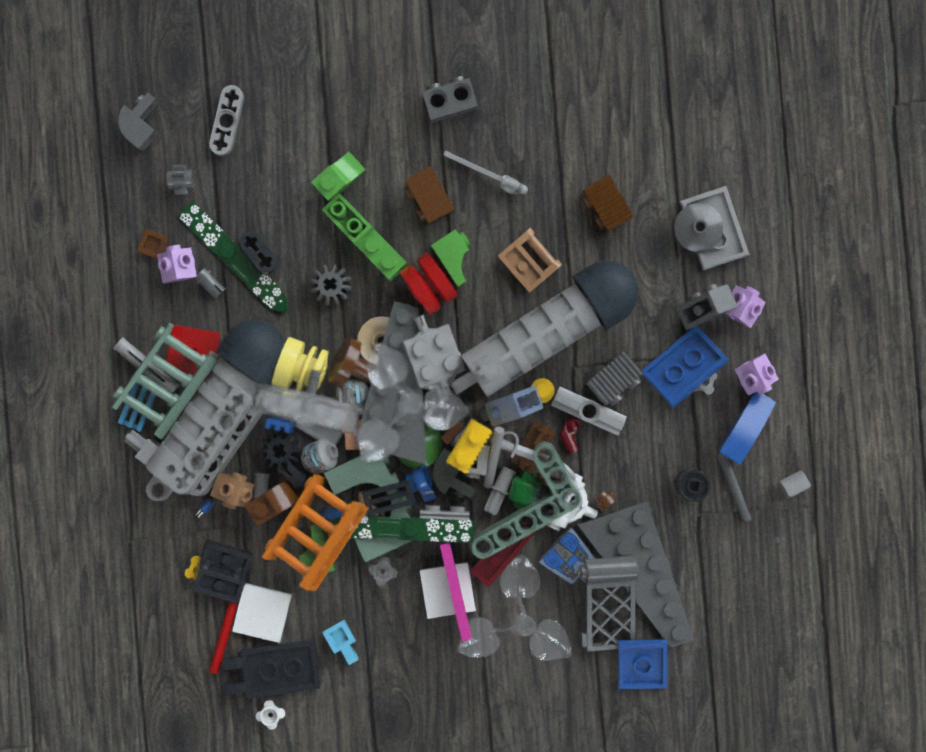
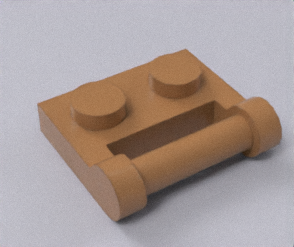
(522, 264)

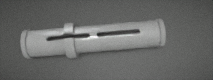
(124, 347)

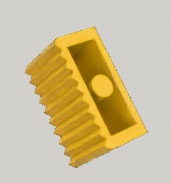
(469, 446)

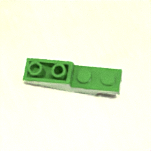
(364, 237)

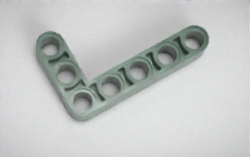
(533, 510)

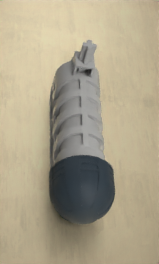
(601, 296)
(213, 414)

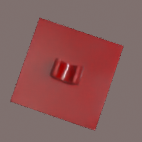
(198, 340)

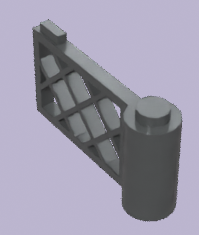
(604, 574)

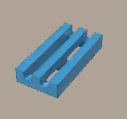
(122, 420)

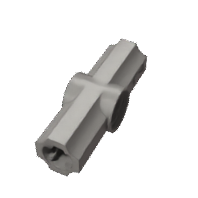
(603, 417)

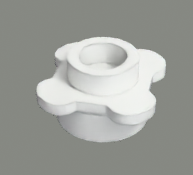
(269, 707)

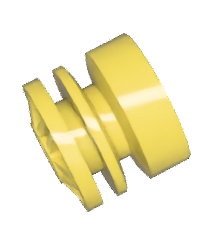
(297, 366)

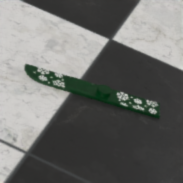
(233, 257)
(413, 529)

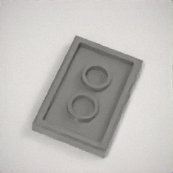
(732, 243)

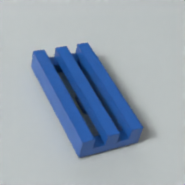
(281, 424)

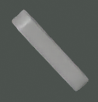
(237, 104)

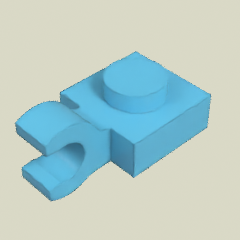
(340, 638)

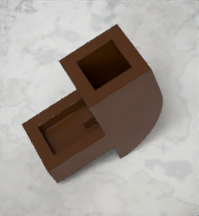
(272, 502)

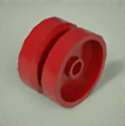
(428, 284)

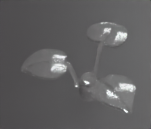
(441, 408)
(550, 638)

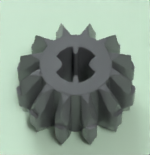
(331, 276)

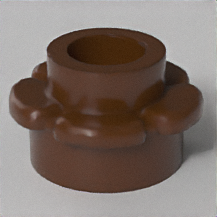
(605, 500)

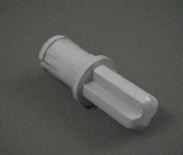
(499, 490)

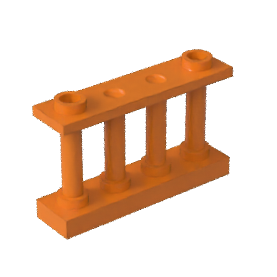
(338, 534)

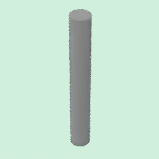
(493, 457)

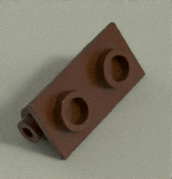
(536, 434)

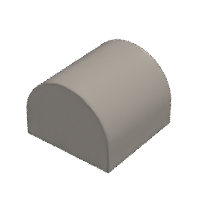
(794, 484)

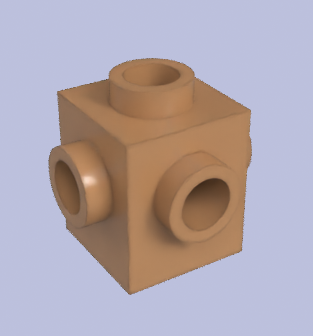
(232, 490)

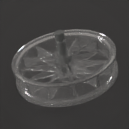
(307, 408)

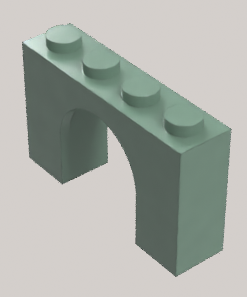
(376, 472)

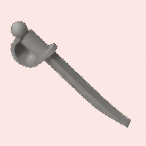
(507, 183)
(525, 452)

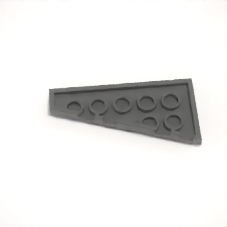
(383, 403)
(634, 533)

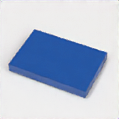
(684, 366)

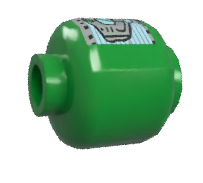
(525, 490)

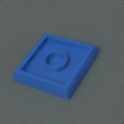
(642, 664)

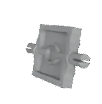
(433, 355)

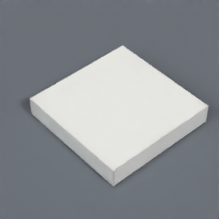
(438, 594)
(262, 613)

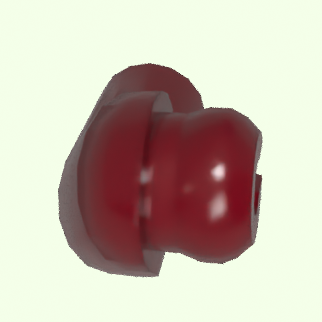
(568, 433)

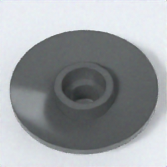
(686, 231)

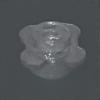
(376, 569)

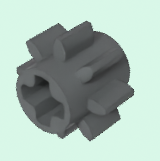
(180, 179)

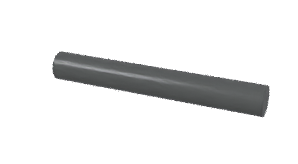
(734, 487)

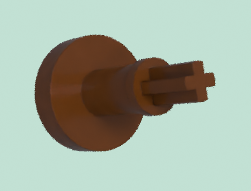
(348, 363)

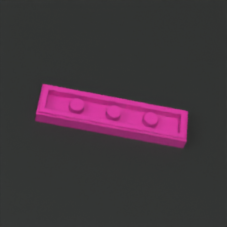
(455, 590)

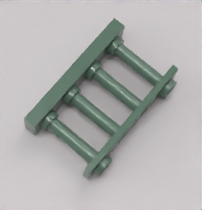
(175, 402)

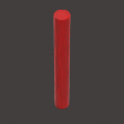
(223, 637)

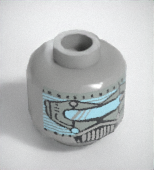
(353, 393)
(319, 456)

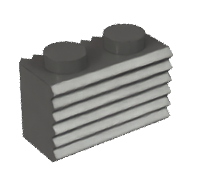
(615, 379)

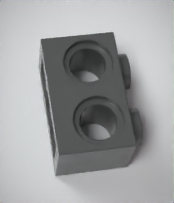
(452, 106)

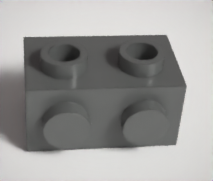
(706, 306)

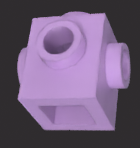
(176, 264)
(748, 305)
(757, 375)

